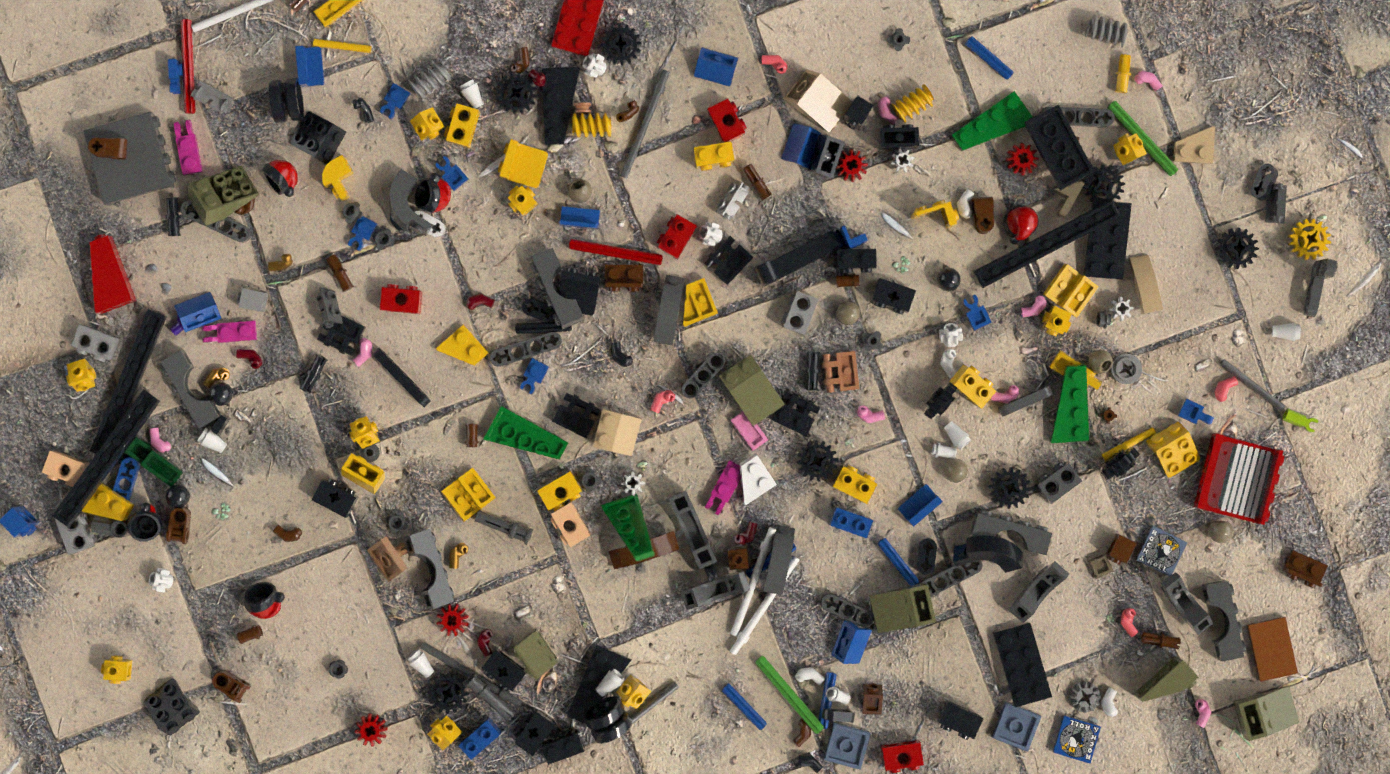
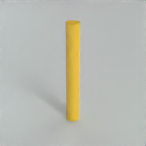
(342, 45)
(1129, 443)

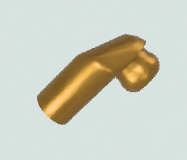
(281, 265)
(216, 374)
(455, 553)

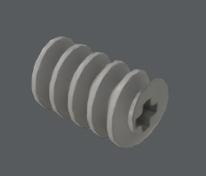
(1107, 30)
(430, 80)

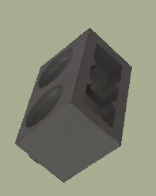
(1060, 487)

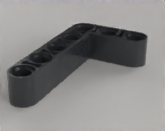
(799, 257)

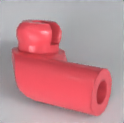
(776, 61)
(1223, 387)
(662, 398)
(1126, 621)

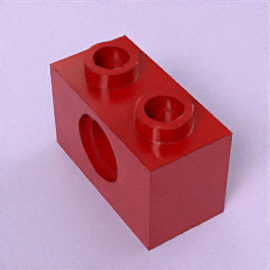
(721, 110)
(389, 299)
(911, 748)

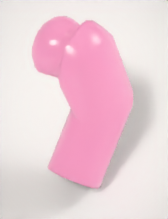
(1148, 77)
(1036, 309)
(365, 351)
(868, 416)
(156, 442)

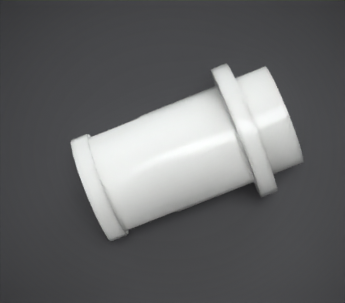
(944, 451)
(834, 694)

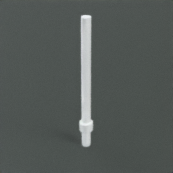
(228, 14)
(765, 548)
(743, 636)

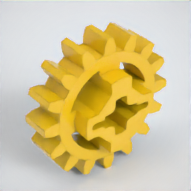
(1302, 235)

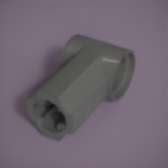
(109, 526)

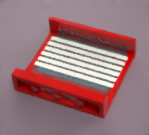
(1239, 479)

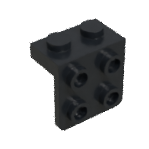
(318, 137)
(582, 288)
(170, 707)

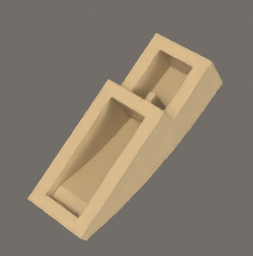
(1145, 284)

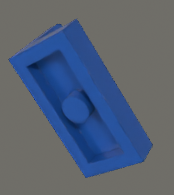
(309, 66)
(715, 67)
(800, 145)
(579, 218)
(852, 243)
(197, 312)
(919, 505)
(850, 643)

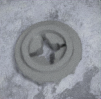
(1135, 371)
(1076, 695)

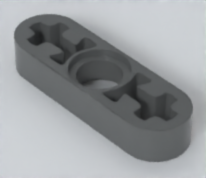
(1025, 401)

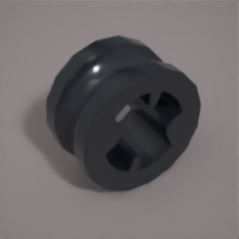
(711, 573)

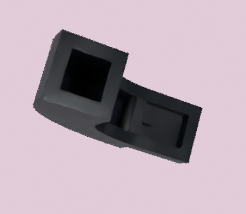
(990, 549)

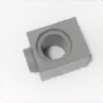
(252, 300)

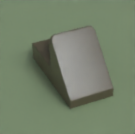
(1070, 195)

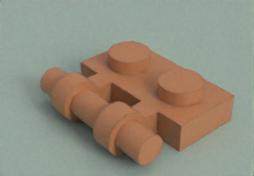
(847, 371)

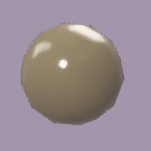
(579, 190)
(848, 313)
(1100, 361)
(955, 470)
(1220, 531)

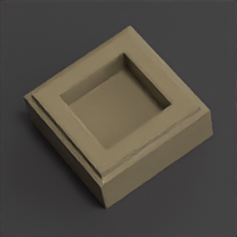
(1100, 566)

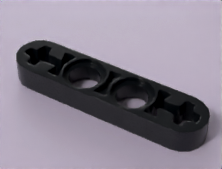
(401, 377)

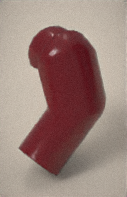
(538, 78)
(478, 299)
(251, 355)
(747, 536)
(483, 642)

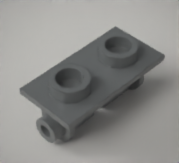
(1276, 205)
(328, 301)

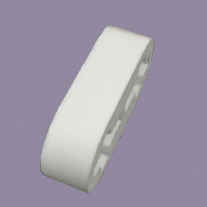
(434, 221)

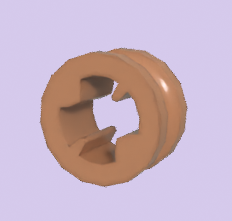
(582, 108)

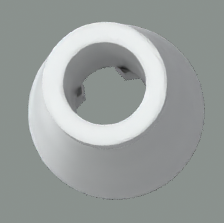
(472, 94)
(1287, 331)
(957, 435)
(212, 441)
(420, 662)
(610, 682)

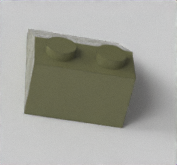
(751, 390)
(1170, 679)

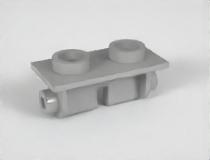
(216, 98)
(727, 206)

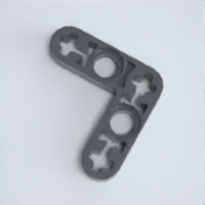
(1321, 270)

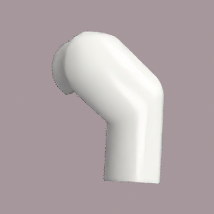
(963, 204)
(946, 362)
(809, 673)
(1107, 703)

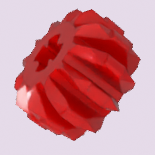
(1016, 161)
(854, 172)
(445, 619)
(375, 736)

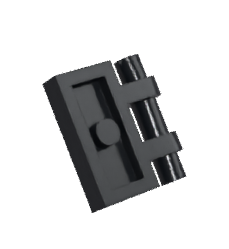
(732, 264)
(348, 329)
(793, 419)
(574, 421)

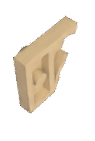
(1196, 148)

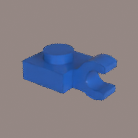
(1193, 412)

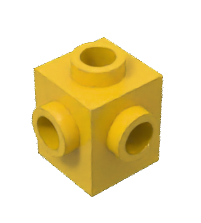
(427, 124)
(1129, 148)
(528, 203)
(1061, 316)
(80, 375)
(364, 432)
(116, 669)
(632, 692)
(444, 732)

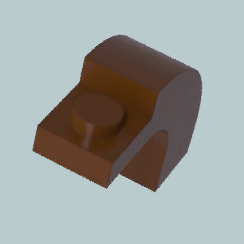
(661, 546)

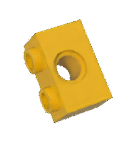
(549, 496)

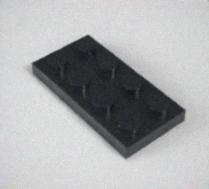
(1059, 147)
(1108, 245)
(1022, 665)

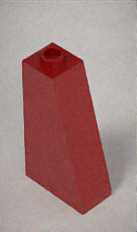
(109, 276)

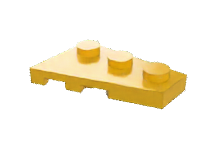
(108, 504)

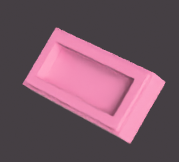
(752, 434)

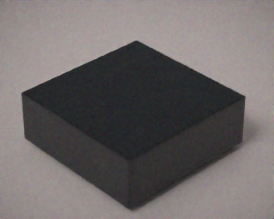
(220, 424)

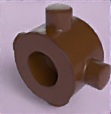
(1108, 415)

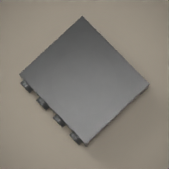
(145, 163)

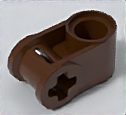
(111, 148)
(983, 210)
(179, 527)
(232, 685)

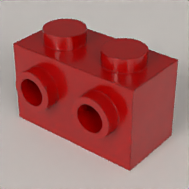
(676, 237)

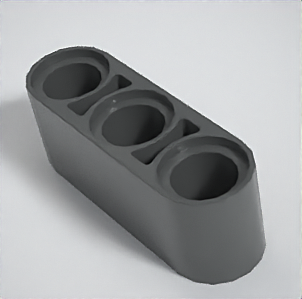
(707, 366)

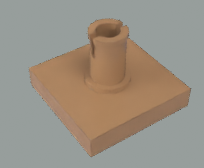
(388, 558)

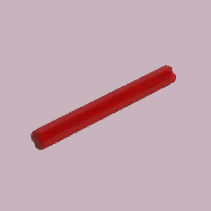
(187, 65)
(617, 252)

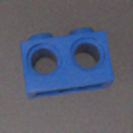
(19, 522)
(851, 522)
(480, 738)

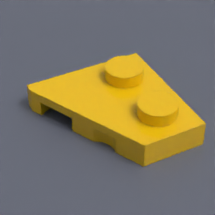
(698, 303)
(463, 346)

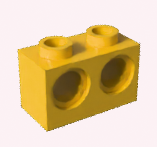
(468, 126)

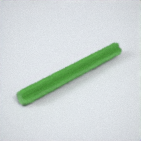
(1148, 144)
(789, 694)

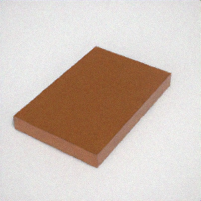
(1272, 649)

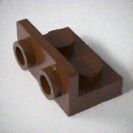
(623, 277)
(1305, 568)

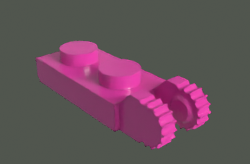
(188, 149)
(232, 332)
(725, 486)

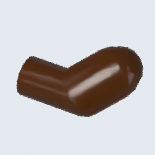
(522, 64)
(628, 114)
(246, 208)
(288, 536)
(805, 733)

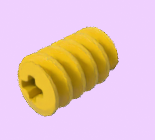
(913, 103)
(591, 125)

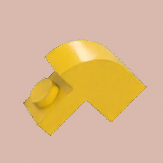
(334, 173)

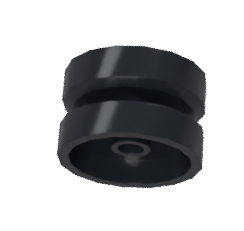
(286, 100)
(607, 719)

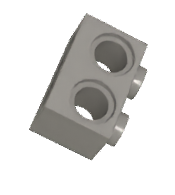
(804, 314)
(96, 339)
(70, 535)

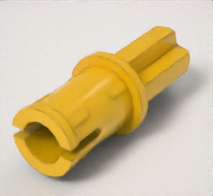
(1123, 73)

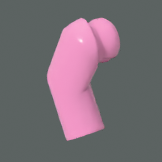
(884, 110)
(1008, 396)
(1204, 712)

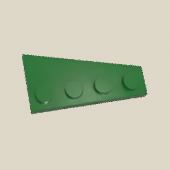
(997, 121)
(1072, 411)
(522, 434)
(630, 524)

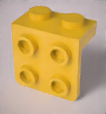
(523, 164)
(949, 214)
(1174, 449)

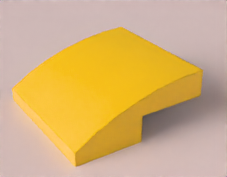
(1070, 290)
(468, 494)

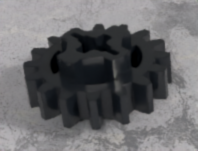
(611, 45)
(510, 99)
(1108, 194)
(1237, 240)
(940, 400)
(1120, 463)
(821, 469)
(1014, 480)
(437, 688)

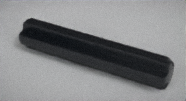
(539, 327)

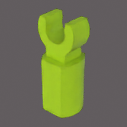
(1298, 419)

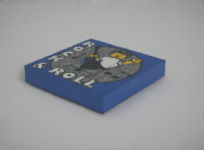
(1076, 739)

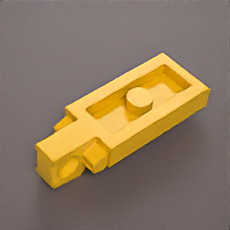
(1062, 360)

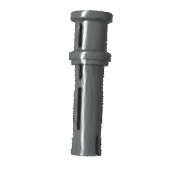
(513, 530)
(483, 691)

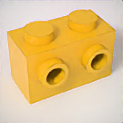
(714, 155)
(973, 386)
(363, 473)
(854, 484)

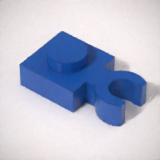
(175, 73)
(396, 98)
(453, 175)
(363, 229)
(977, 316)
(535, 372)

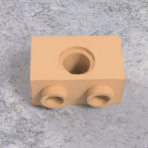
(55, 463)
(580, 531)

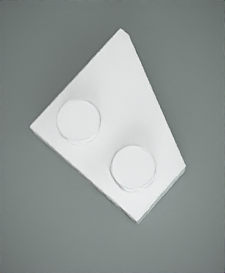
(754, 478)

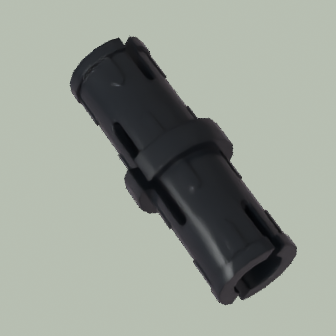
(173, 216)
(812, 371)
(313, 373)

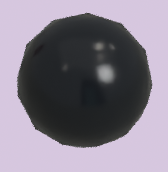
(948, 279)
(221, 393)
(177, 496)

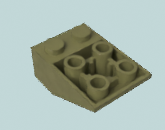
(221, 194)
(902, 608)
(535, 654)
(1266, 713)

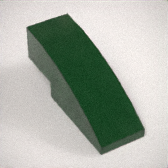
(153, 461)

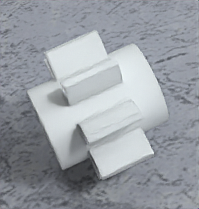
(594, 65)
(907, 160)
(710, 234)
(1123, 304)
(950, 335)
(629, 480)
(160, 580)

